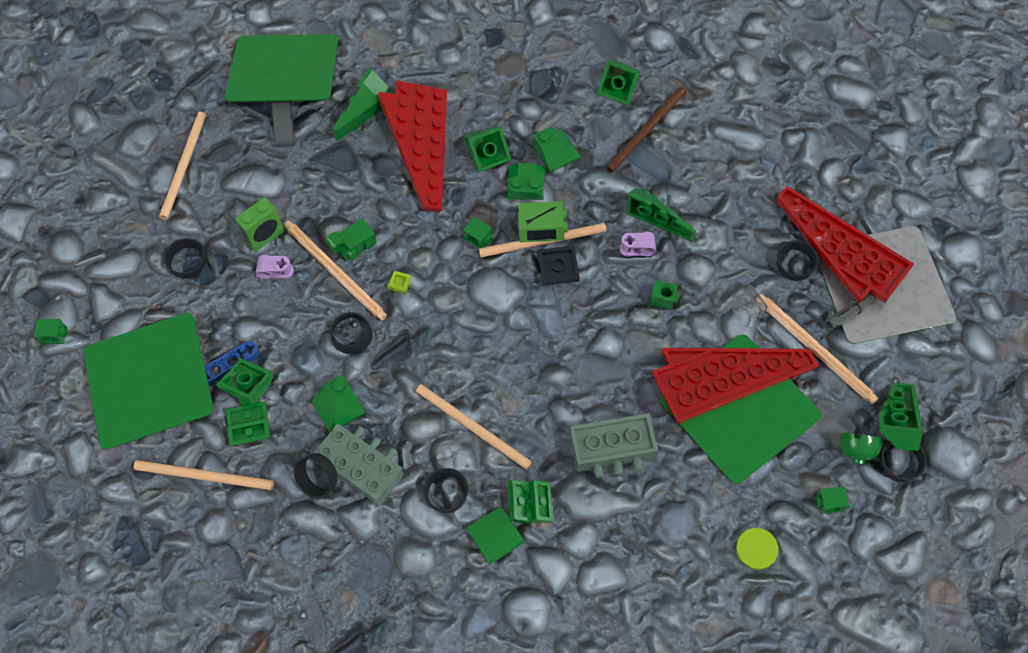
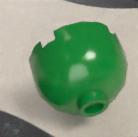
(860, 447)

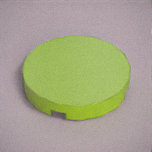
(757, 548)

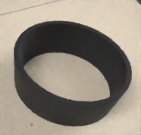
(182, 244)
(800, 246)
(356, 348)
(922, 461)
(441, 473)
(304, 481)

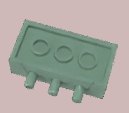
(613, 444)
(361, 463)

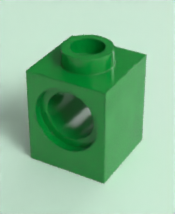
(478, 233)
(664, 288)
(50, 331)
(831, 500)

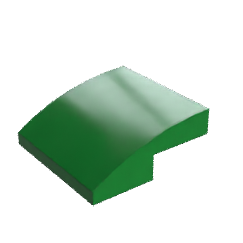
(248, 423)
(530, 501)
(495, 535)

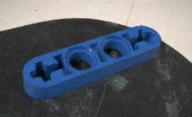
(222, 362)

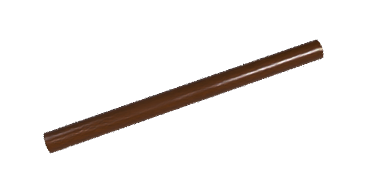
(646, 129)

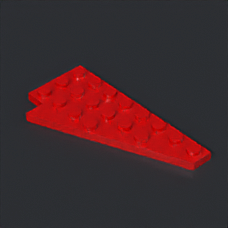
(419, 128)
(853, 256)
(713, 377)

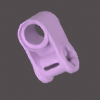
(639, 243)
(274, 267)

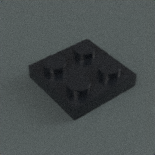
(558, 265)

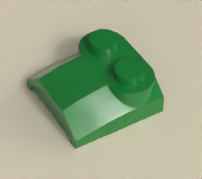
(526, 182)
(246, 382)

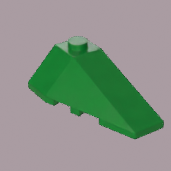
(362, 106)
(652, 211)
(901, 417)

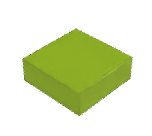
(399, 282)

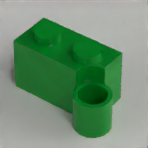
(352, 240)

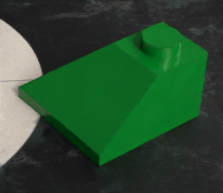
(618, 81)
(487, 148)
(554, 148)
(337, 403)

